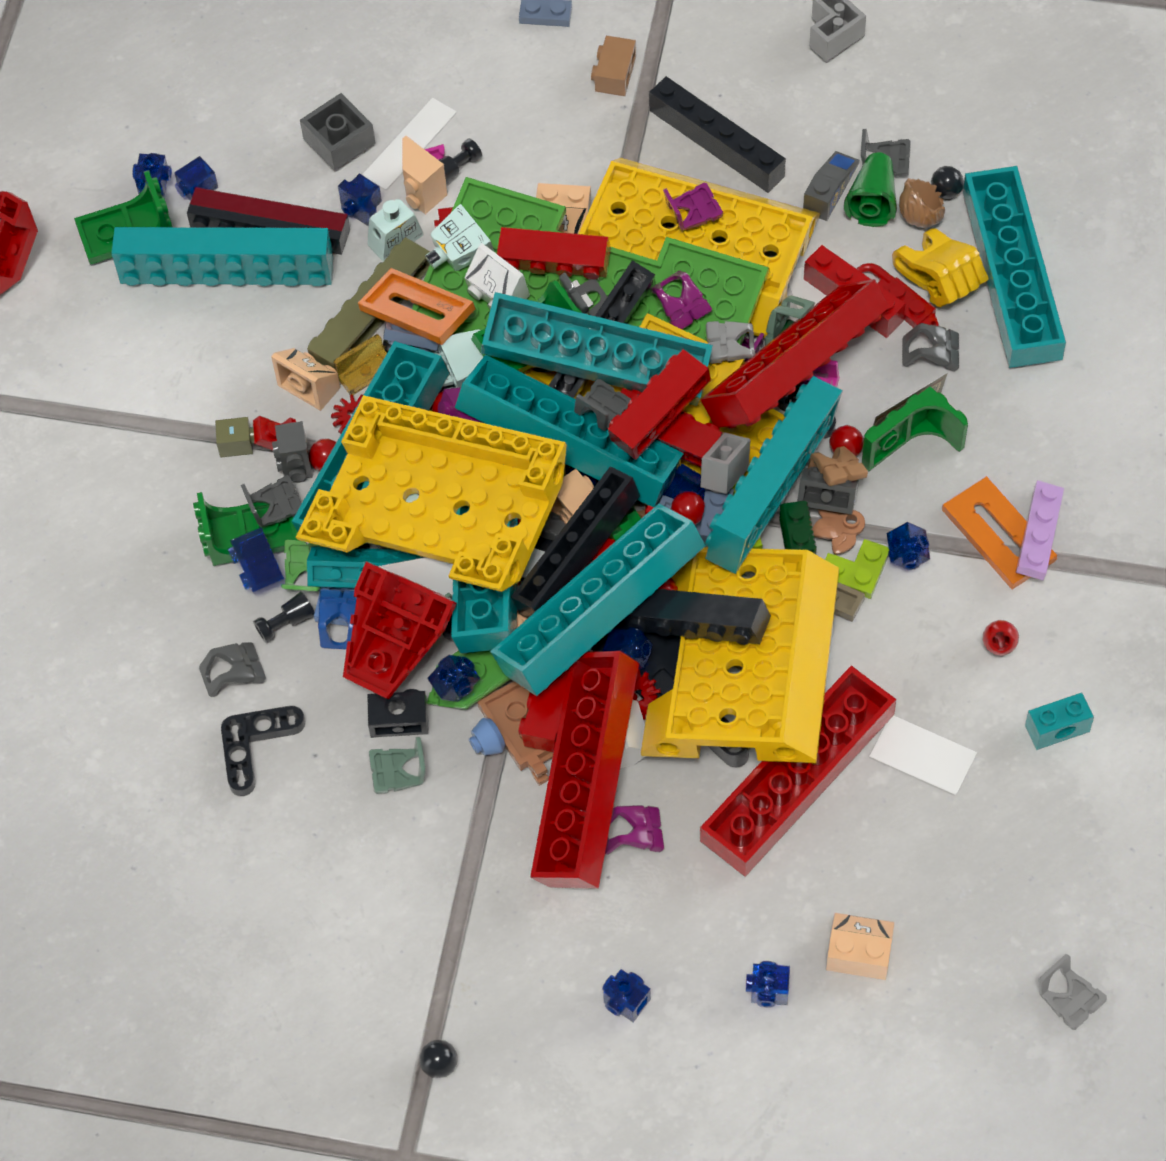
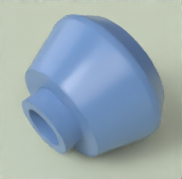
(487, 738)

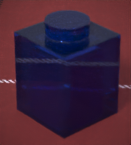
(193, 175)

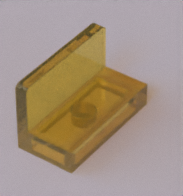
(360, 364)

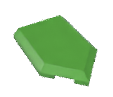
(490, 679)

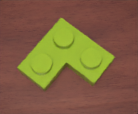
(866, 569)

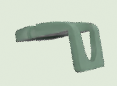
(782, 313)
(388, 768)

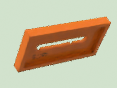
(398, 284)
(981, 535)

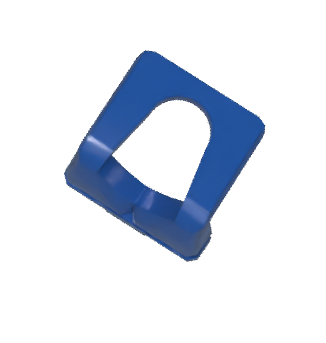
(332, 605)

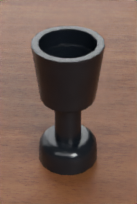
(470, 152)
(293, 611)

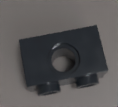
(410, 722)

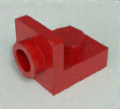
(265, 431)

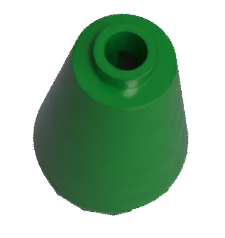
(873, 192)

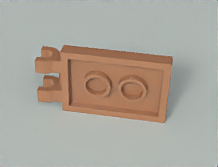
(506, 710)

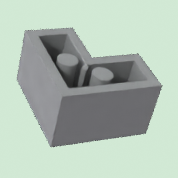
(836, 28)

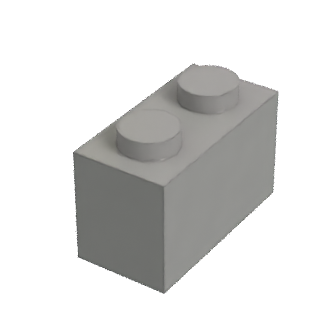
(725, 463)

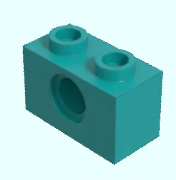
(1059, 721)

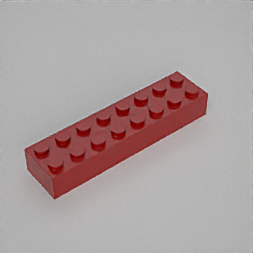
(795, 354)
(585, 771)
(781, 792)

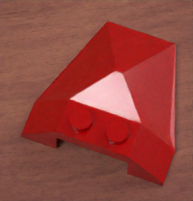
(16, 238)
(391, 628)

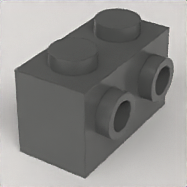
(292, 451)
(821, 496)

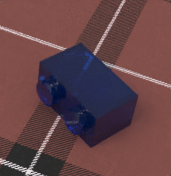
(256, 560)

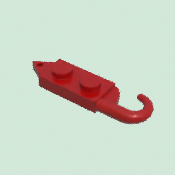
(916, 308)

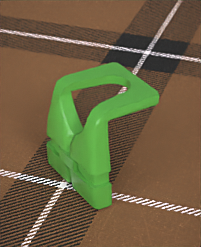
(296, 563)

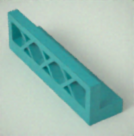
(341, 569)

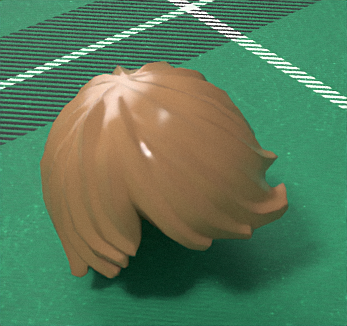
(921, 203)

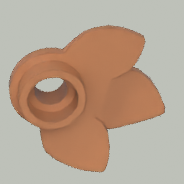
(835, 527)

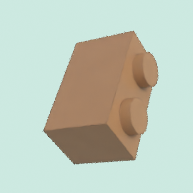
(614, 65)

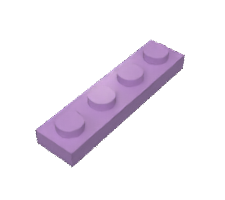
(1040, 530)

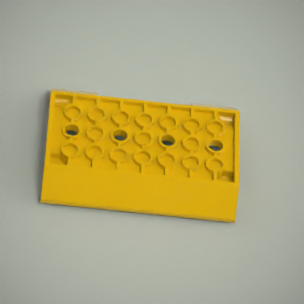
(748, 225)
(449, 466)
(782, 678)

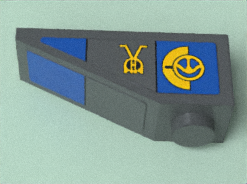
(829, 184)

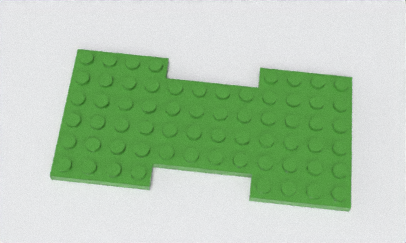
(725, 281)

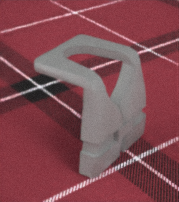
(724, 338)
(1080, 999)

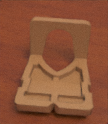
(840, 467)

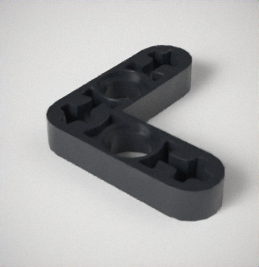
(248, 733)

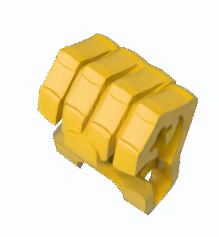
(943, 268)

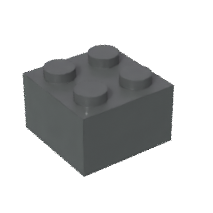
(337, 131)

